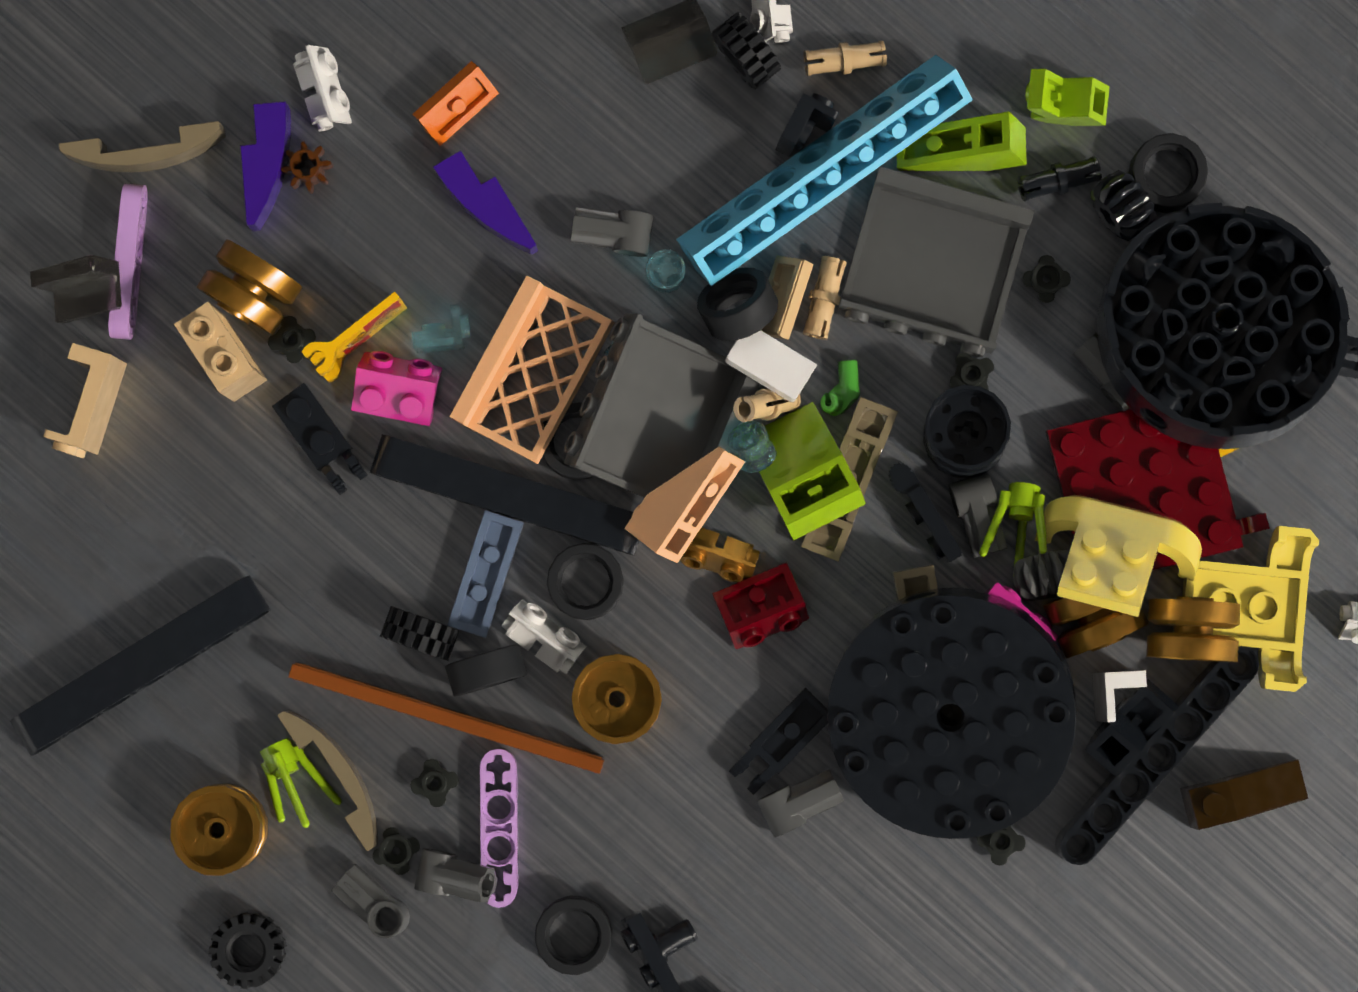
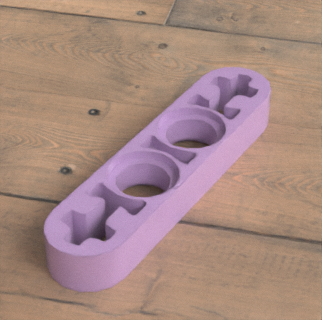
(129, 254)
(506, 827)

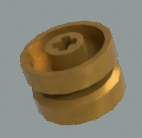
(249, 287)
(1096, 627)
(1193, 629)
(605, 720)
(209, 851)

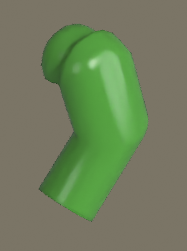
(845, 392)

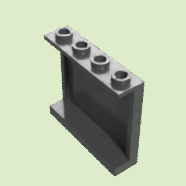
(935, 261)
(654, 408)

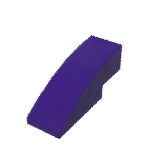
(264, 161)
(484, 202)

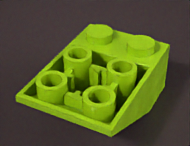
(809, 473)

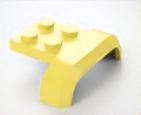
(1116, 550)
(1270, 602)

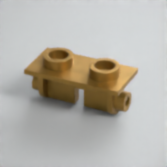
(732, 563)

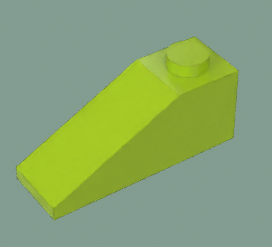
(968, 145)

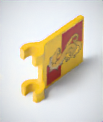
(353, 337)

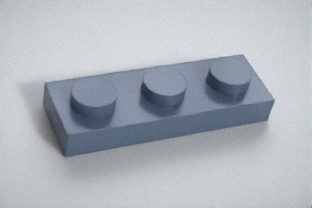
(485, 574)

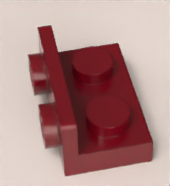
(761, 606)

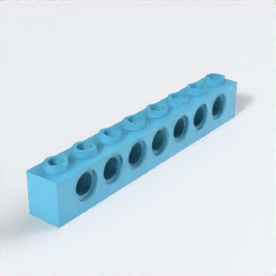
(824, 169)

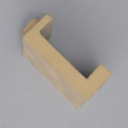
(94, 404)

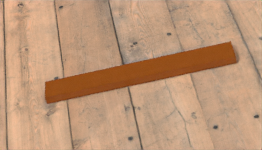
(446, 717)

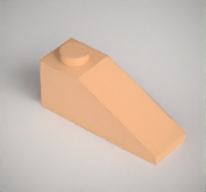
(678, 508)

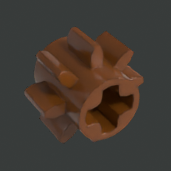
(297, 162)

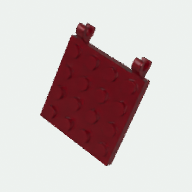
(1143, 469)

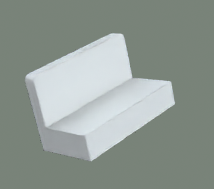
(771, 364)
(1104, 686)

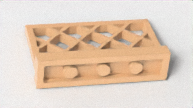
(502, 354)

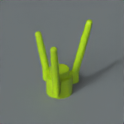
(1022, 502)
(281, 762)

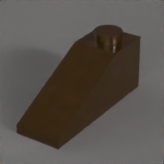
(1243, 794)

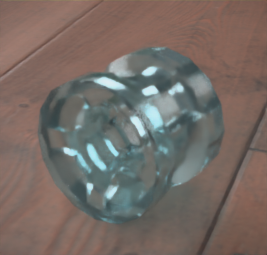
(665, 263)
(752, 445)

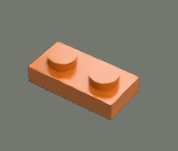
(455, 103)

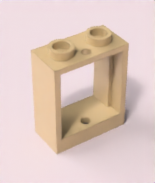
(220, 352)

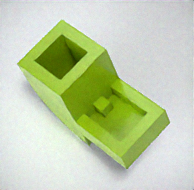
(1066, 100)

